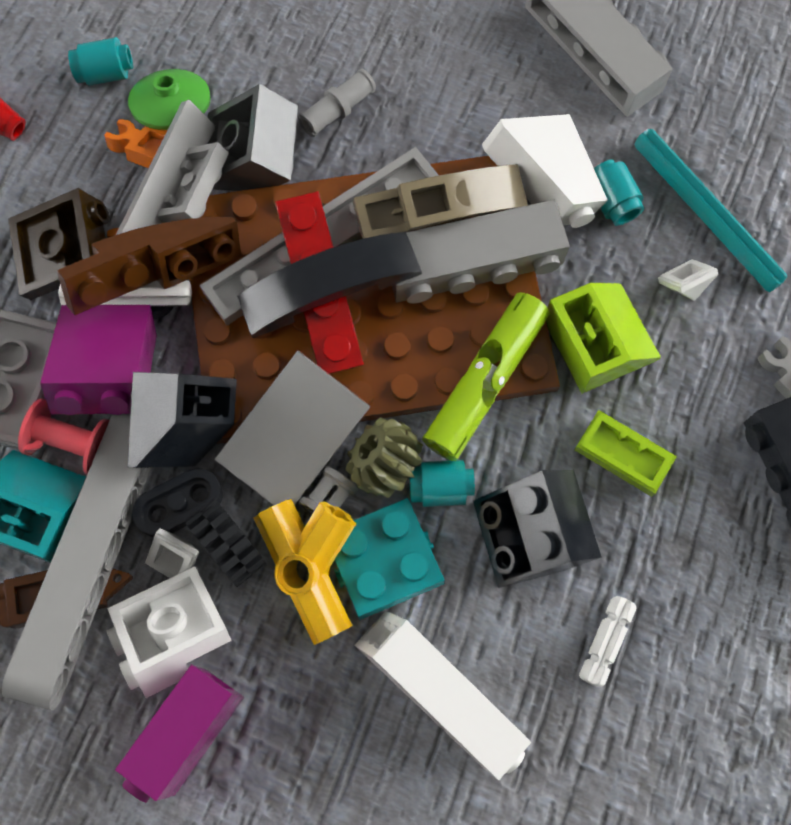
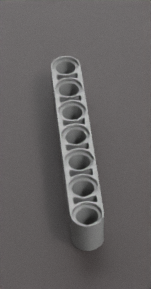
(77, 574)

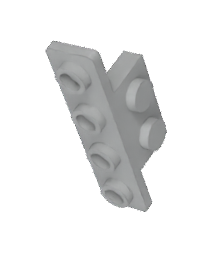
(179, 173)

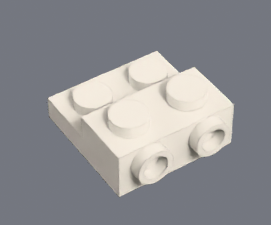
(165, 631)

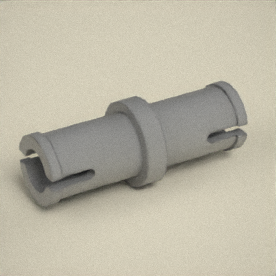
(337, 102)

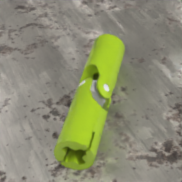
(483, 380)

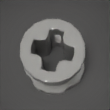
(331, 480)

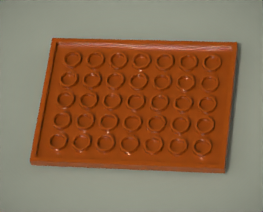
(407, 349)

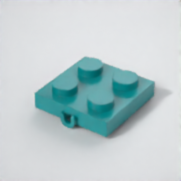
(387, 560)

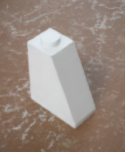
(550, 164)

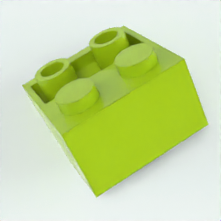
(599, 334)

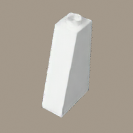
(444, 694)

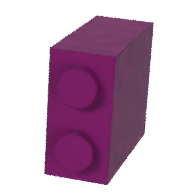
(95, 358)
(178, 735)

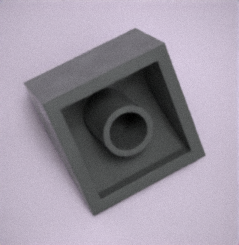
(260, 139)

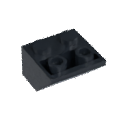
(178, 418)
(536, 527)

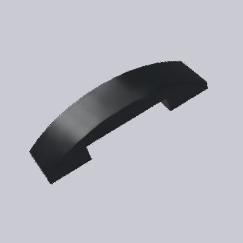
(327, 277)

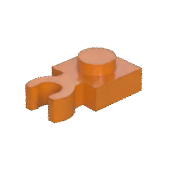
(137, 144)

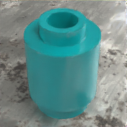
(100, 61)
(621, 192)
(442, 483)

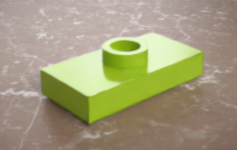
(625, 453)

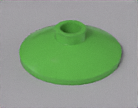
(158, 96)

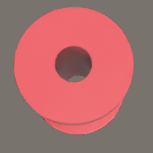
(41, 429)

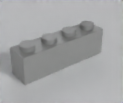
(605, 49)
(485, 250)

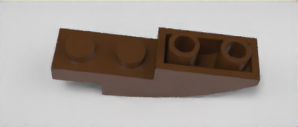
(148, 254)

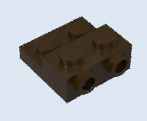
(53, 238)

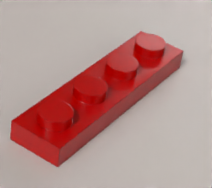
(331, 323)

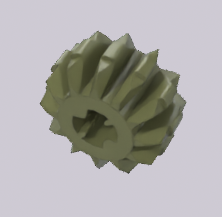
(384, 457)

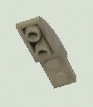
(440, 200)

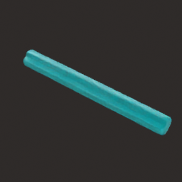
(710, 210)

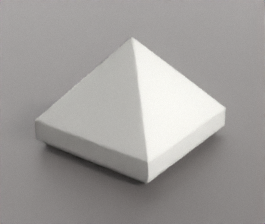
(689, 278)
(171, 554)

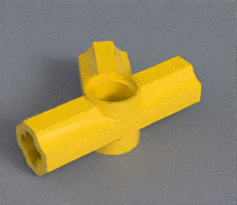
(317, 548)

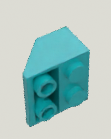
(35, 504)

